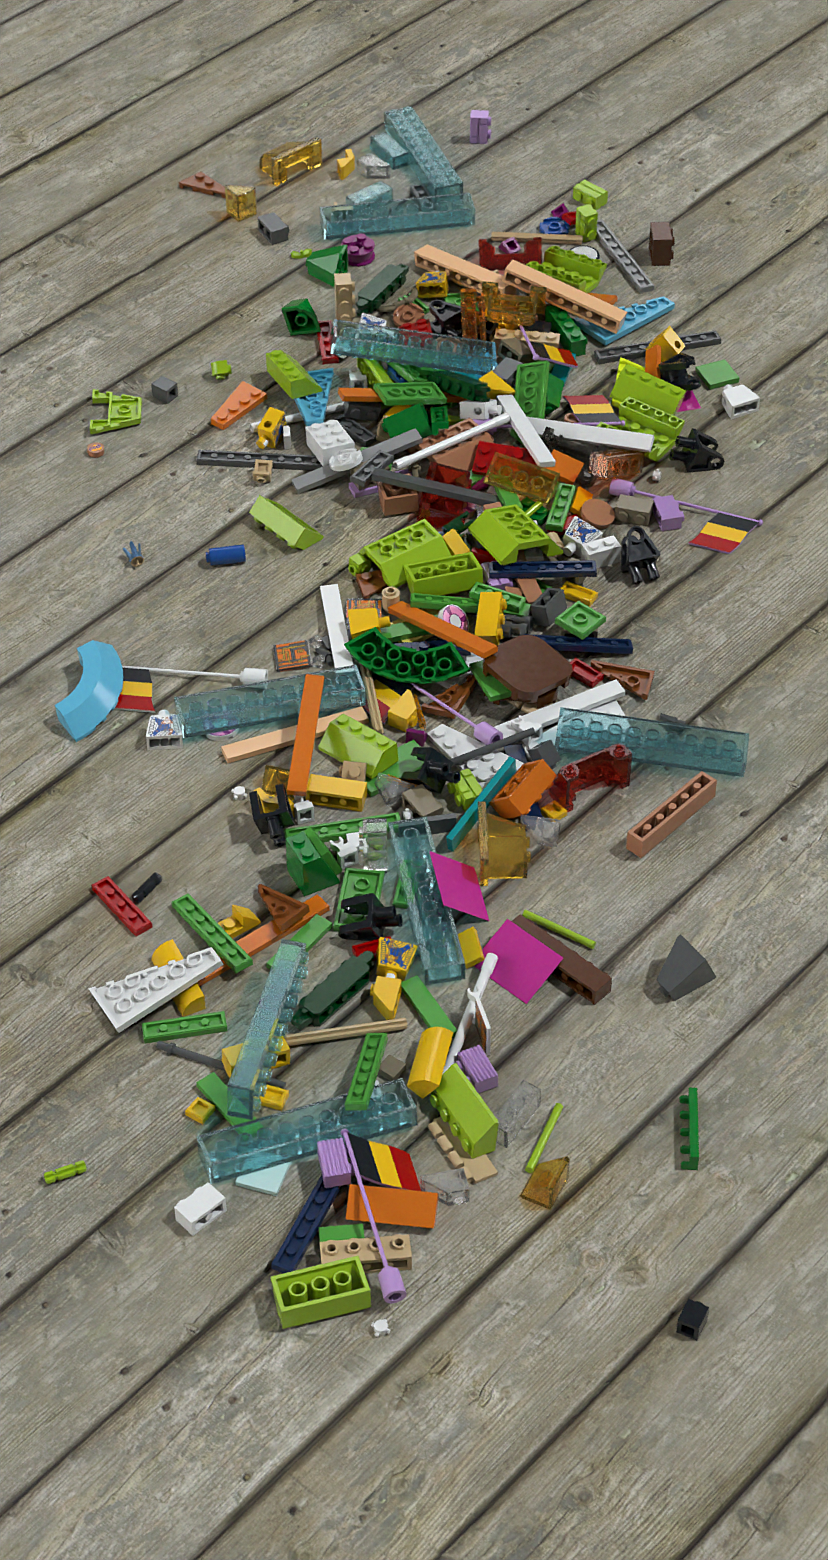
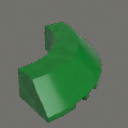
(406, 663)

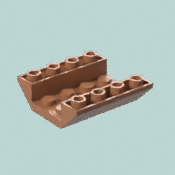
(459, 455)

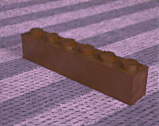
(573, 969)

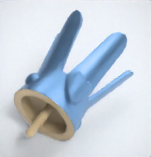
(135, 558)

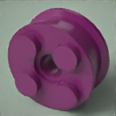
(359, 250)

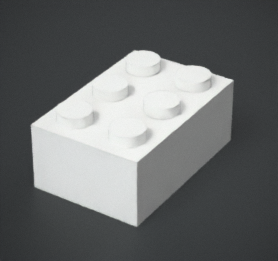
(327, 440)

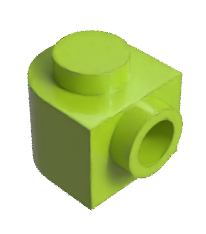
(220, 369)
(359, 564)

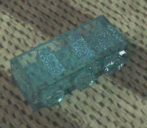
(389, 150)
(377, 192)

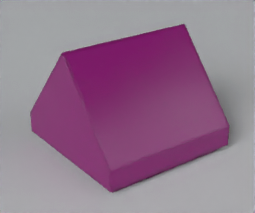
(416, 735)

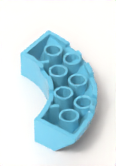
(96, 691)

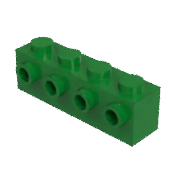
(570, 335)

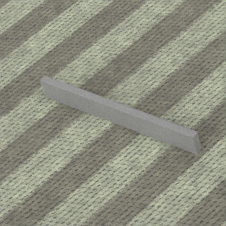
(623, 258)
(326, 474)

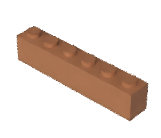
(671, 814)

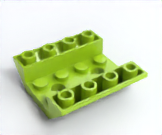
(571, 268)
(649, 420)
(510, 529)
(406, 546)

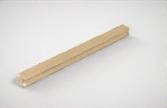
(545, 238)
(372, 699)
(346, 1031)

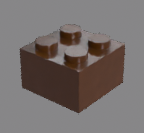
(661, 243)

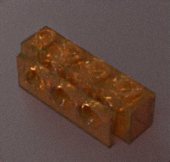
(469, 314)
(616, 463)

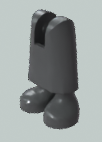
(517, 625)

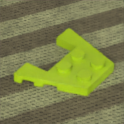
(122, 412)

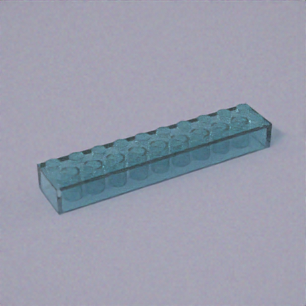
(424, 153)
(397, 215)
(412, 347)
(265, 701)
(654, 741)
(429, 919)
(266, 1029)
(295, 1132)

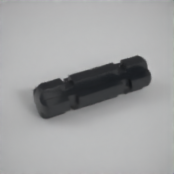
(146, 887)

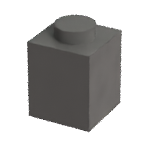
(164, 389)
(547, 752)

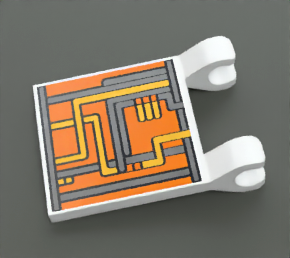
(480, 1020)

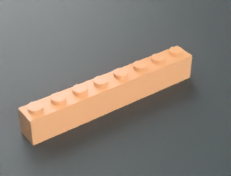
(459, 270)
(566, 296)

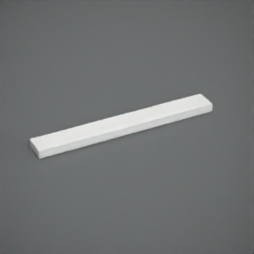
(526, 431)
(595, 435)
(335, 625)
(582, 701)

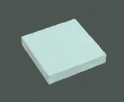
(265, 1180)

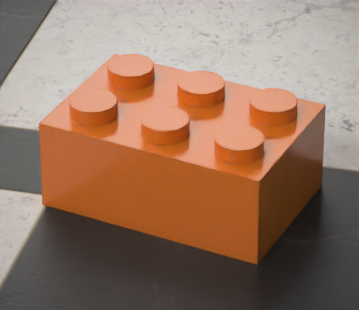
(523, 789)

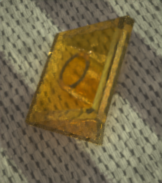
(240, 201)
(273, 776)
(547, 1182)

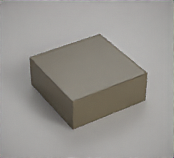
(391, 1068)

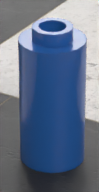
(226, 555)

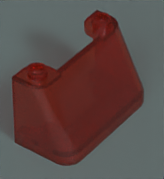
(493, 261)
(440, 509)
(606, 765)

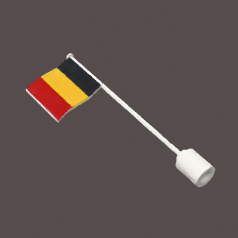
(138, 685)

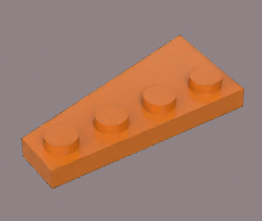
(238, 404)

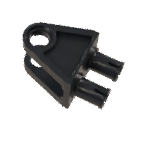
(448, 318)
(675, 372)
(695, 453)
(639, 555)
(434, 771)
(274, 821)
(375, 922)

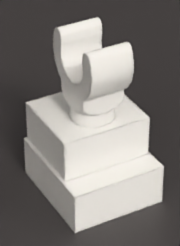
(357, 380)
(522, 726)
(303, 810)
(346, 853)

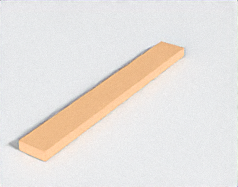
(282, 737)

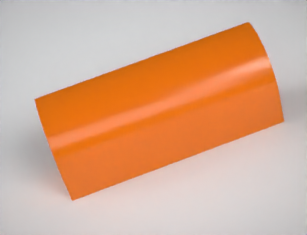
(393, 1206)

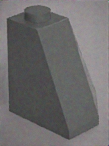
(683, 970)

